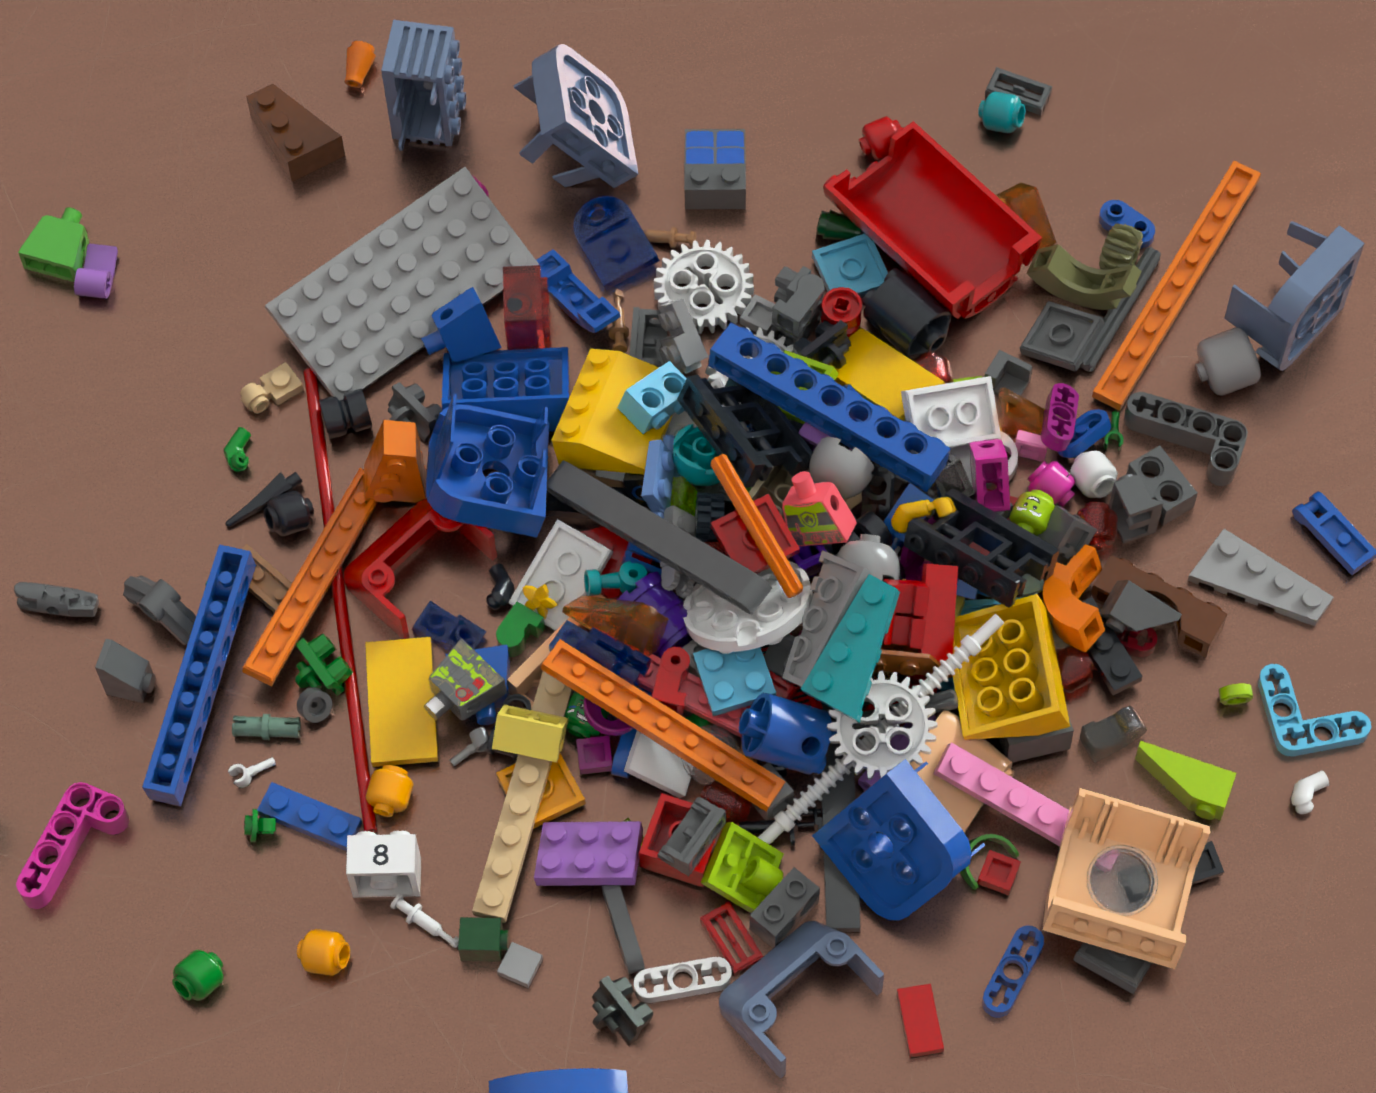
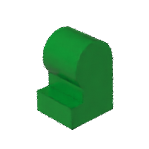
(517, 627)

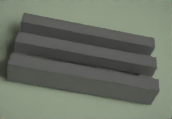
(1033, 102)

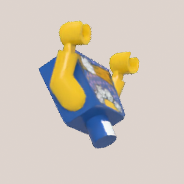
(914, 505)

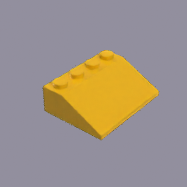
(592, 428)
(1015, 677)

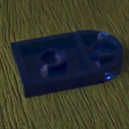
(613, 243)

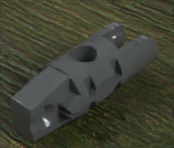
(56, 599)

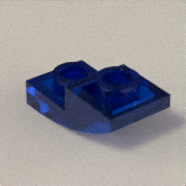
(446, 628)

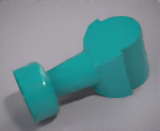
(623, 580)

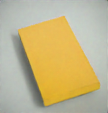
(882, 372)
(396, 699)

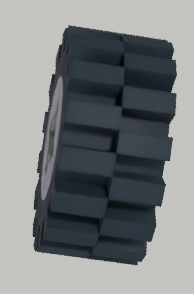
(708, 509)

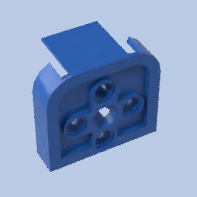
(481, 439)
(922, 834)

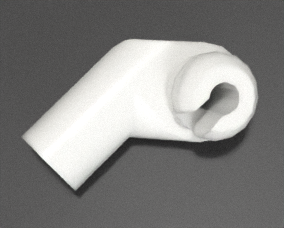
(1304, 791)

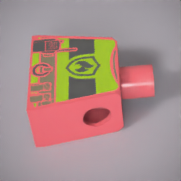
(816, 512)

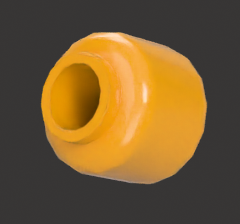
(389, 790)
(323, 952)

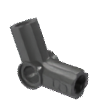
(161, 604)

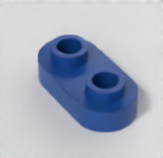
(1127, 216)
(1088, 430)

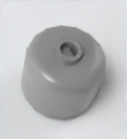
(1227, 361)

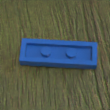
(308, 816)

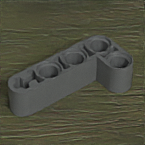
(1184, 432)

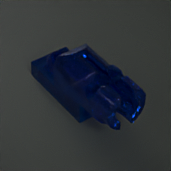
(606, 651)

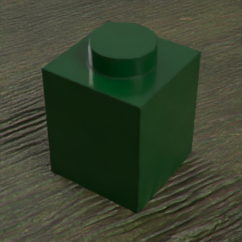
(482, 939)

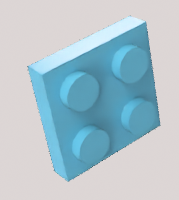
(851, 265)
(732, 678)

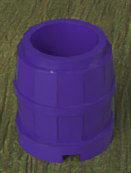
(666, 603)

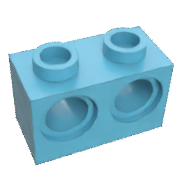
(653, 398)

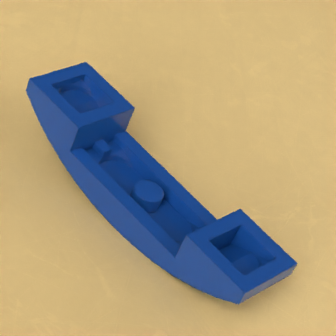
(574, 296)
(563, 1081)

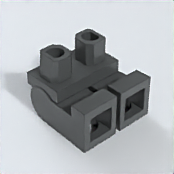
(796, 305)

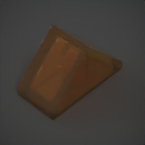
(1018, 414)

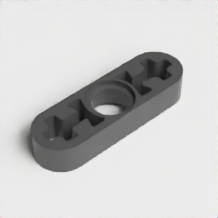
(623, 928)

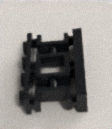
(727, 436)
(1011, 548)

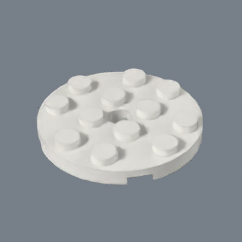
(729, 629)

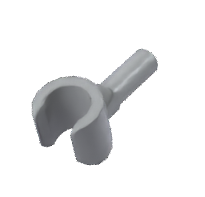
(479, 744)

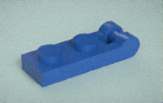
(1335, 533)

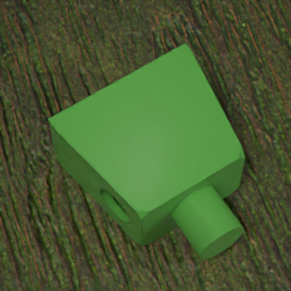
(56, 246)

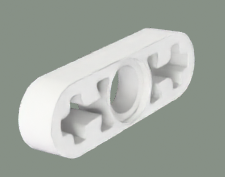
(709, 984)

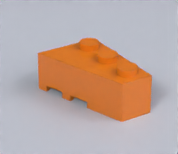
(395, 464)

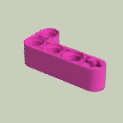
(67, 846)

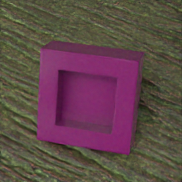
(594, 755)

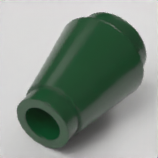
(836, 226)

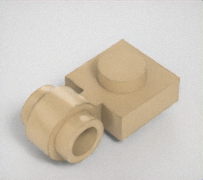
(277, 384)

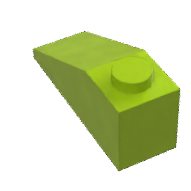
(1192, 781)

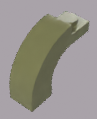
(1081, 284)

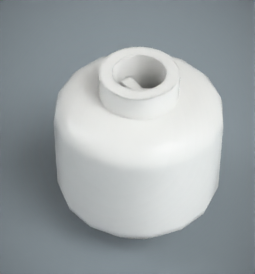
(1093, 474)

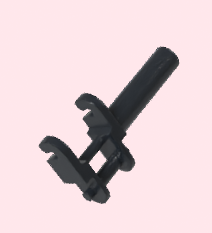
(760, 826)

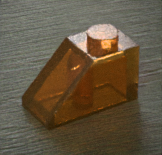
(1028, 205)

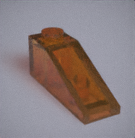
(623, 620)

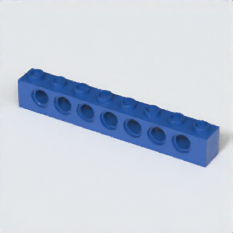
(836, 420)
(199, 675)

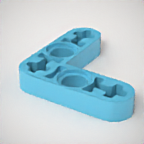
(1296, 726)

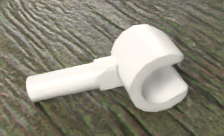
(248, 772)

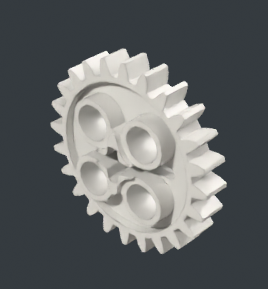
(724, 271)
(882, 756)

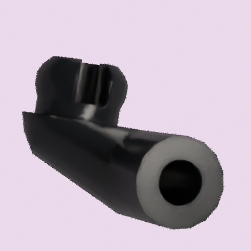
(503, 587)

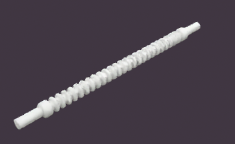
(969, 646)

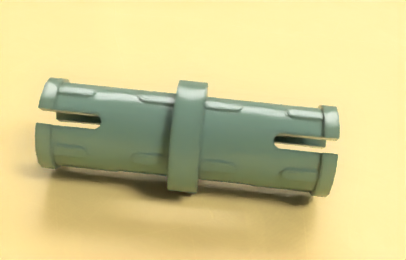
(266, 726)

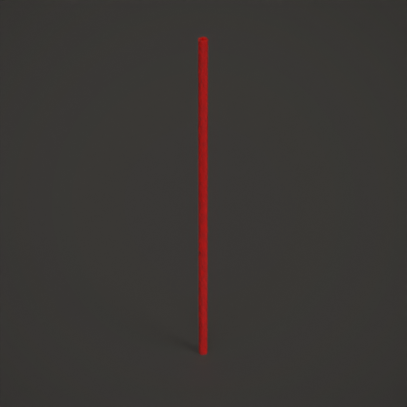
(340, 605)

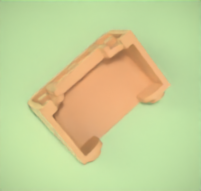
(957, 802)

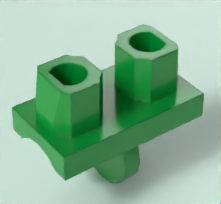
(315, 653)

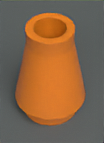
(358, 62)

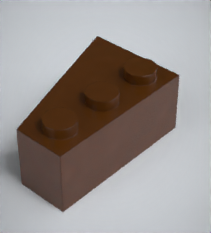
(293, 133)

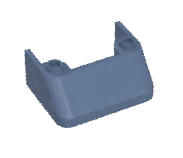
(748, 1002)

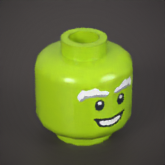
(1033, 511)

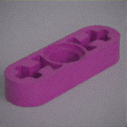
(1054, 424)

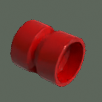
(842, 305)

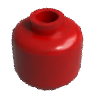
(877, 137)

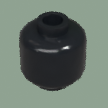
(288, 513)

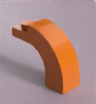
(1072, 619)

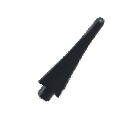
(277, 486)

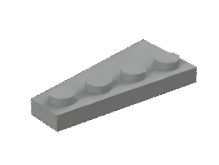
(1249, 573)

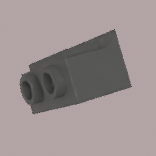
(1135, 507)

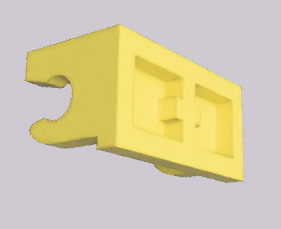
(529, 733)

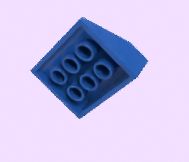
(511, 382)

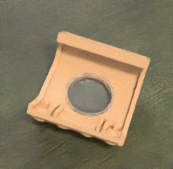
(1117, 846)

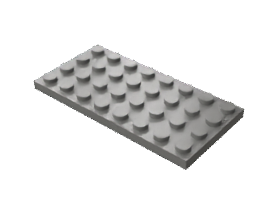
(378, 295)

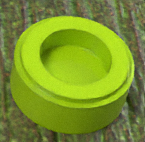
(1235, 694)

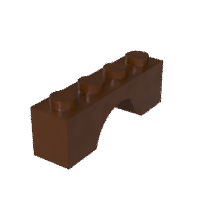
(1199, 620)

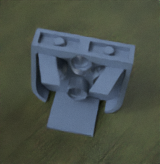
(580, 115)
(1305, 301)

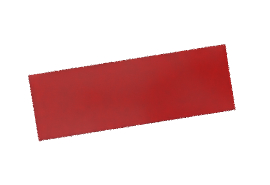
(940, 611)

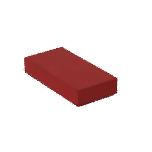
(920, 1020)

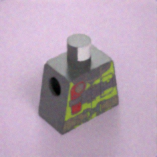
(463, 684)

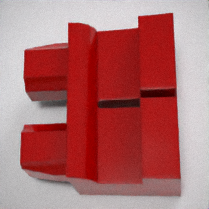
(907, 621)

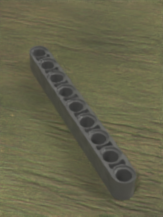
(658, 537)

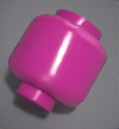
(1054, 481)

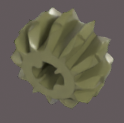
(1120, 247)

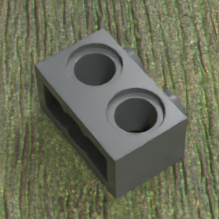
(1168, 482)
(784, 908)

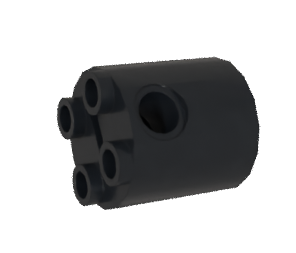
(907, 315)

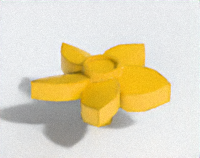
(538, 599)

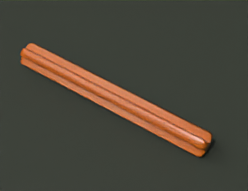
(756, 526)

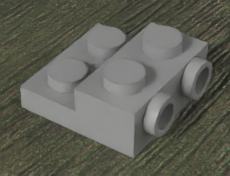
(684, 345)

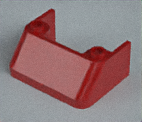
(372, 574)

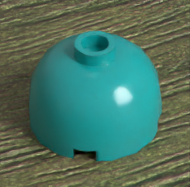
(693, 457)

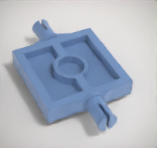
(659, 475)

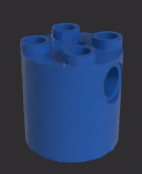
(786, 733)

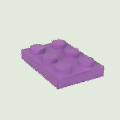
(588, 853)

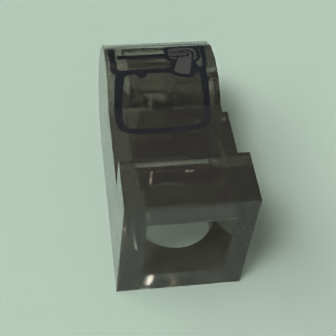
(1112, 733)

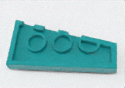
(848, 661)

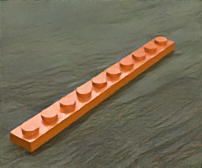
(1176, 286)

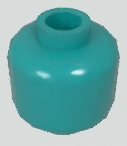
(1002, 112)

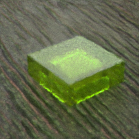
(683, 495)

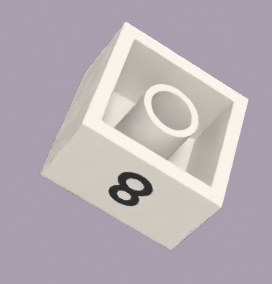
(383, 864)

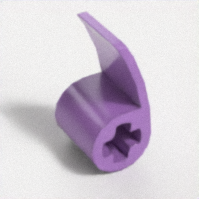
(98, 271)

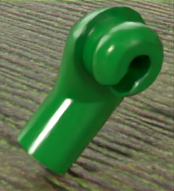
(234, 450)

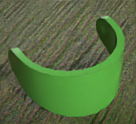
(965, 873)

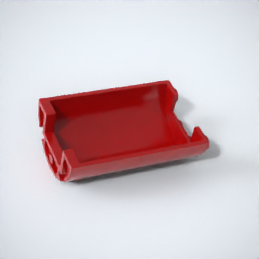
(937, 222)

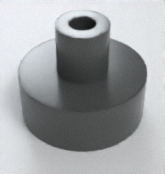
(314, 704)

